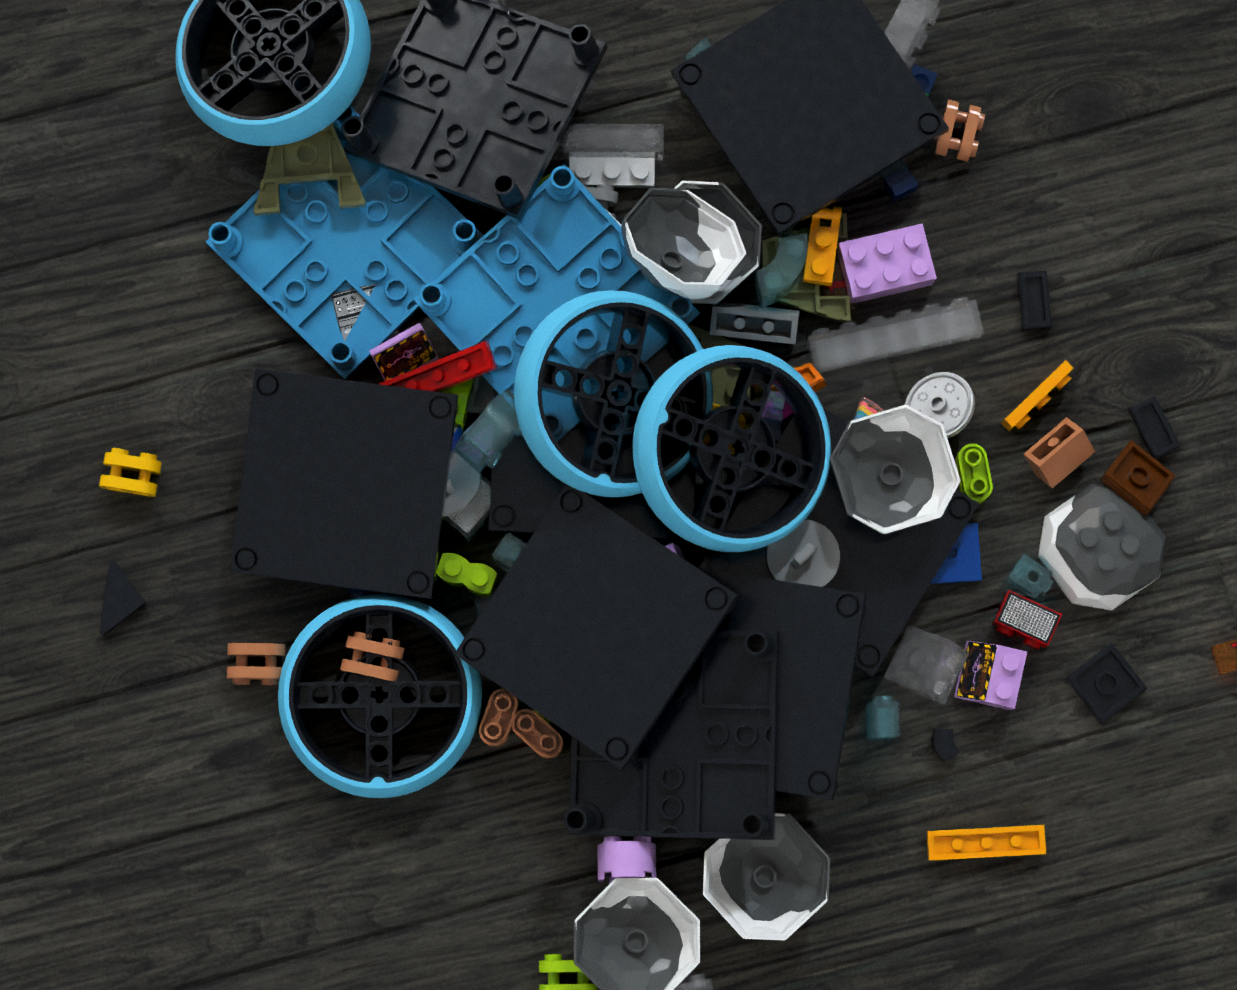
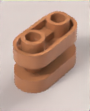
(972, 121)
(361, 645)
(242, 674)
(498, 718)
(537, 733)

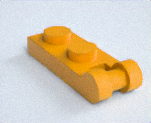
(822, 247)

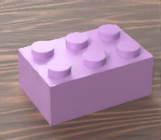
(886, 263)

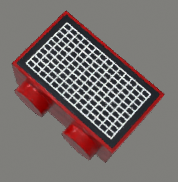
(1026, 619)

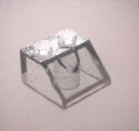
(927, 664)

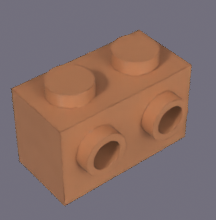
(1059, 452)

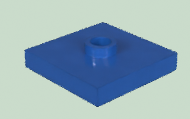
(963, 560)

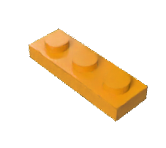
(1038, 397)

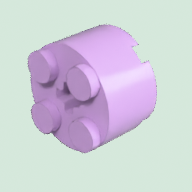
(626, 858)

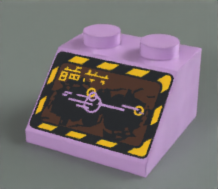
(404, 352)
(991, 675)

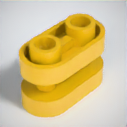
(145, 464)

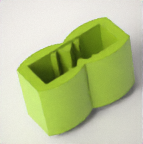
(474, 576)

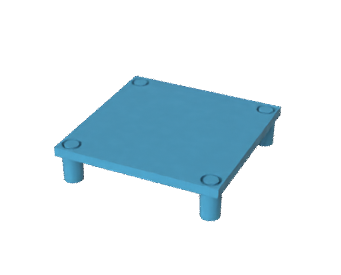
(319, 250)
(530, 269)

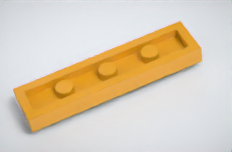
(986, 842)

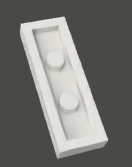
(614, 171)

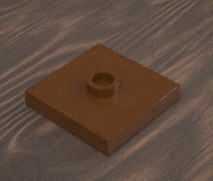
(1138, 477)

